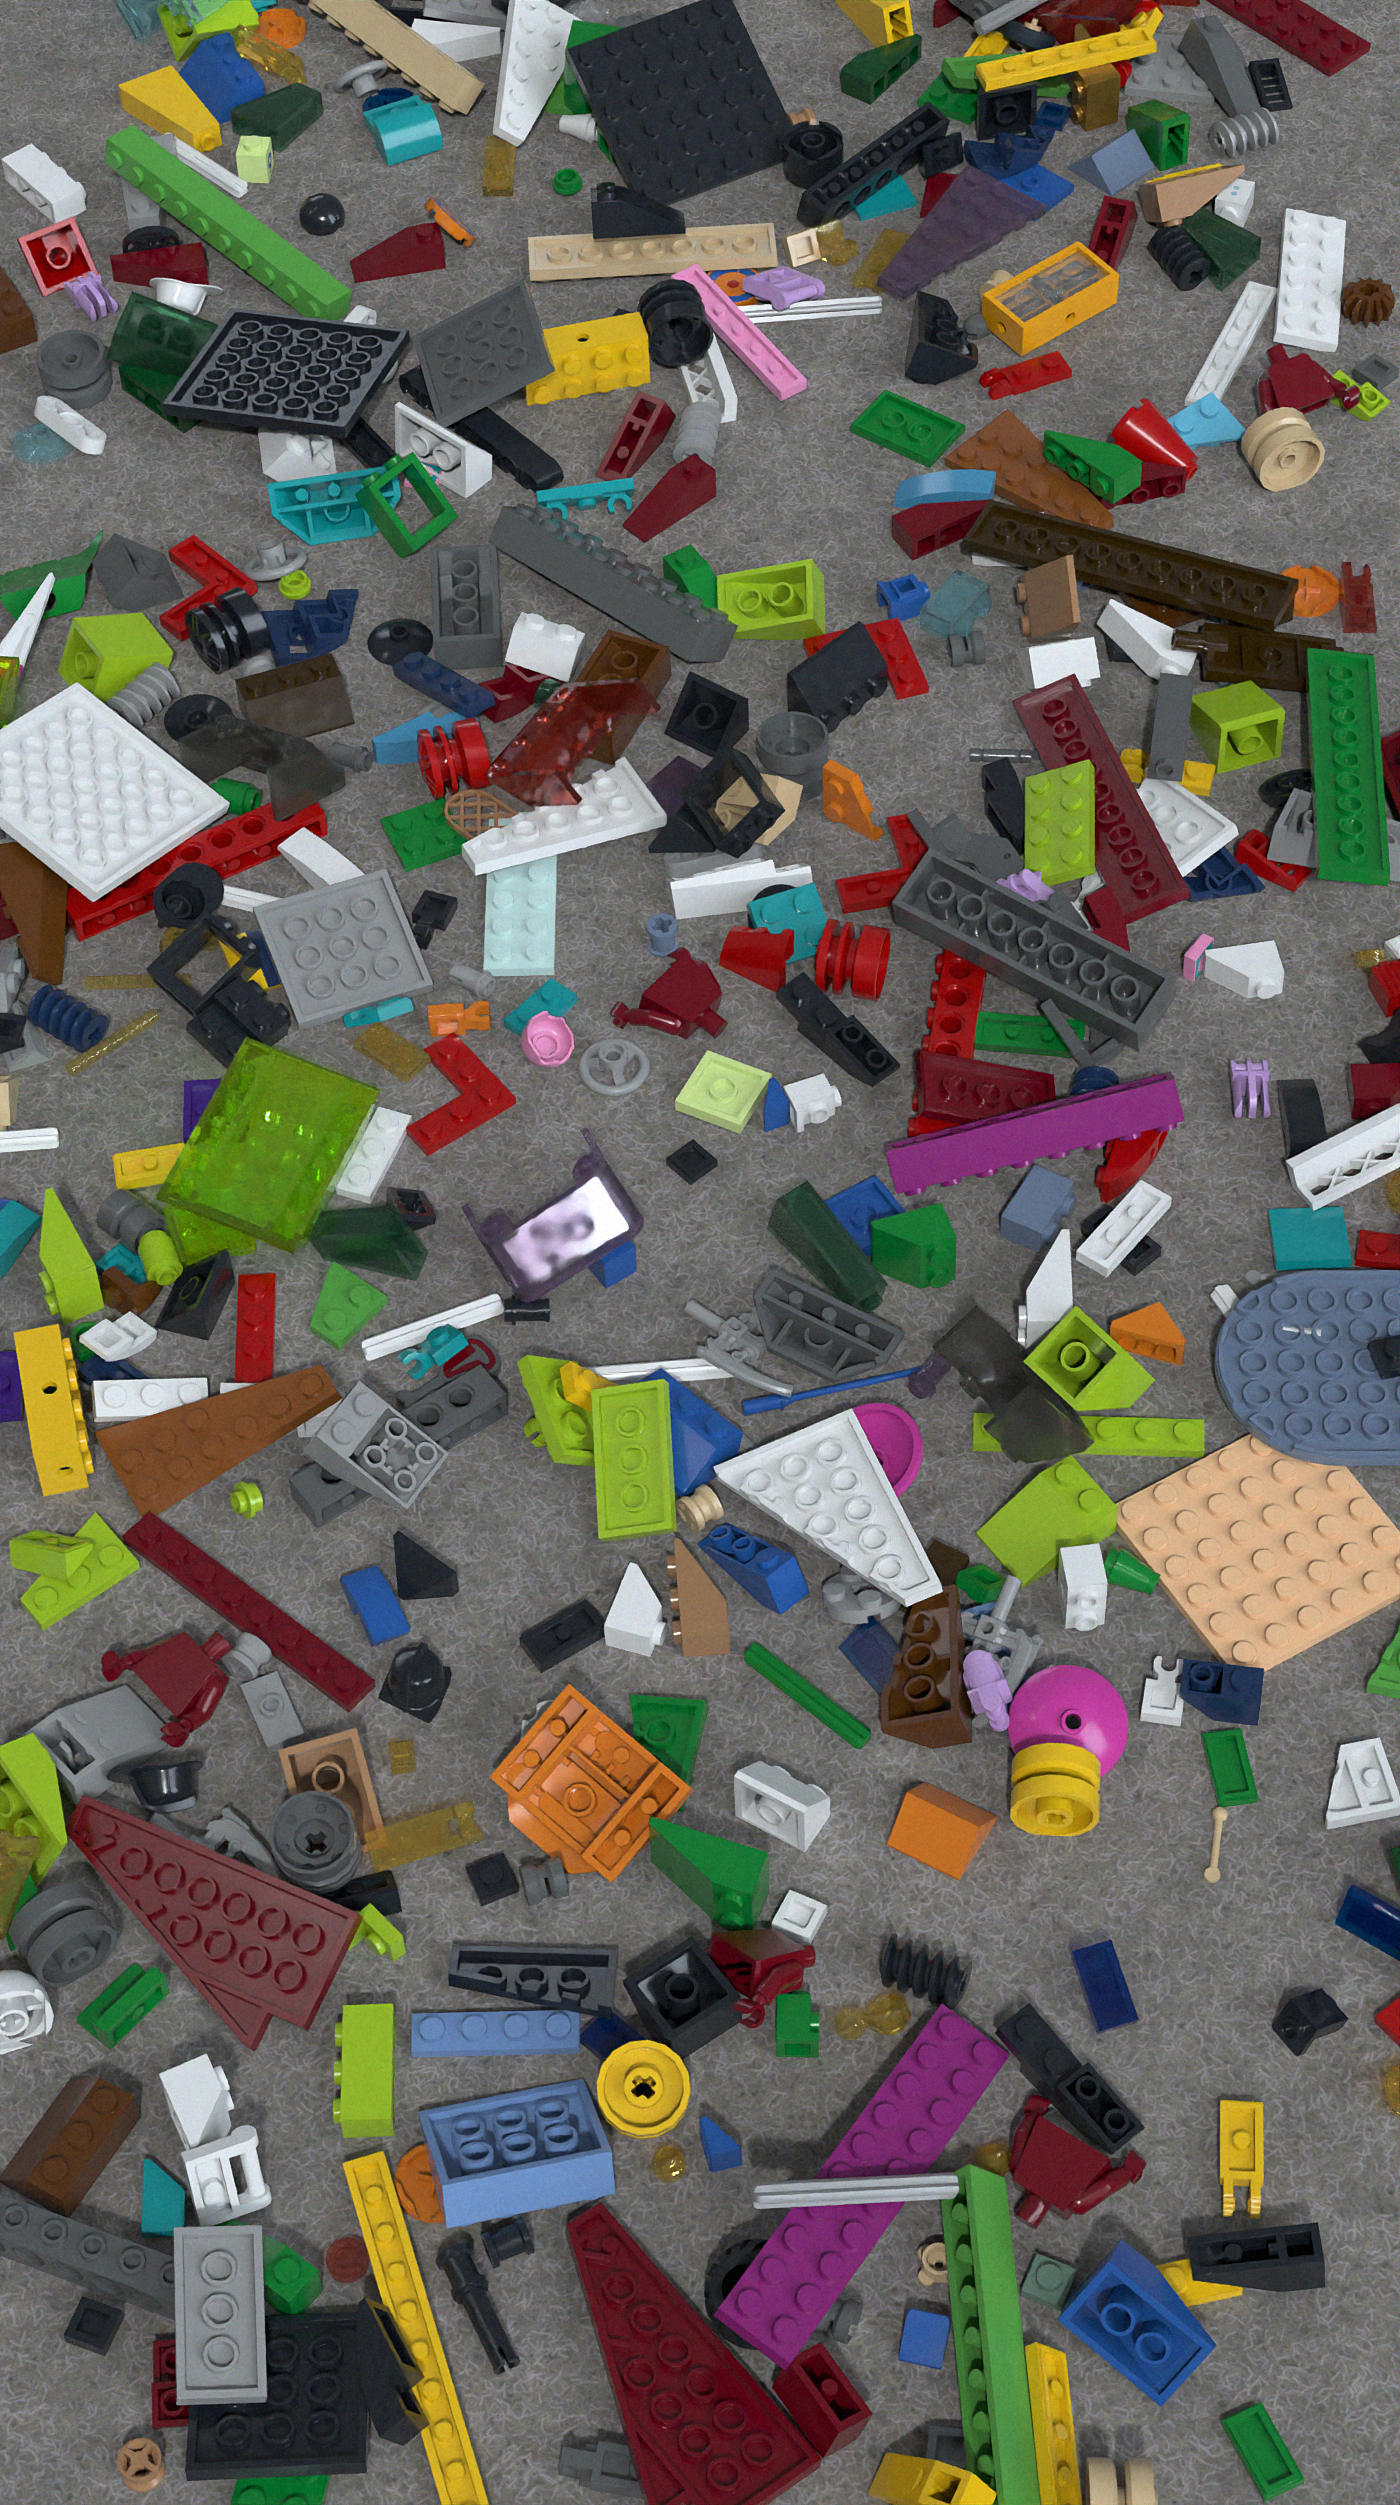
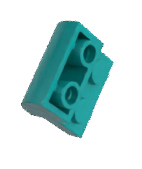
(404, 129)

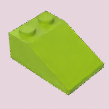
(775, 601)
(67, 1268)
(1049, 1513)
(32, 1800)

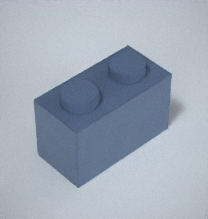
(1038, 1208)

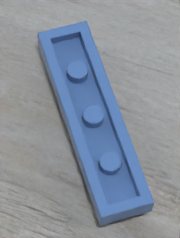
(495, 2033)

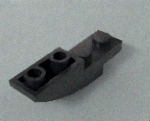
(837, 1036)
(1074, 2088)

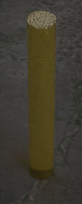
(129, 981)
(112, 1042)

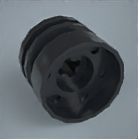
(675, 322)
(227, 630)

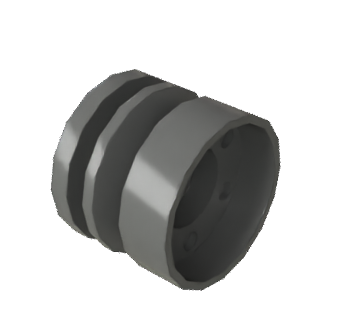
(795, 749)
(318, 1820)

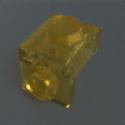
(832, 243)

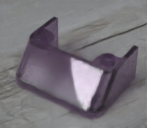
(565, 1232)

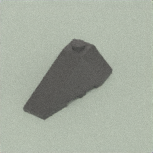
(1220, 64)

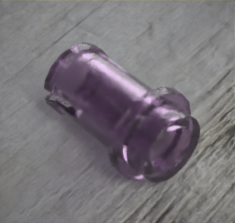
(928, 1376)

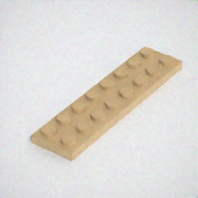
(710, 247)

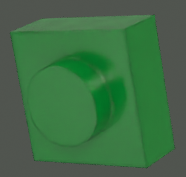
(980, 1583)

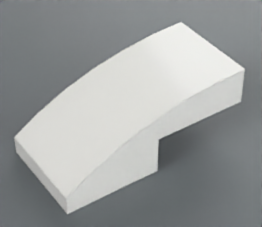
(119, 1339)

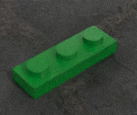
(1022, 1034)

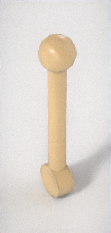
(1212, 1874)

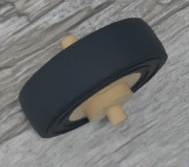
(1028, 35)

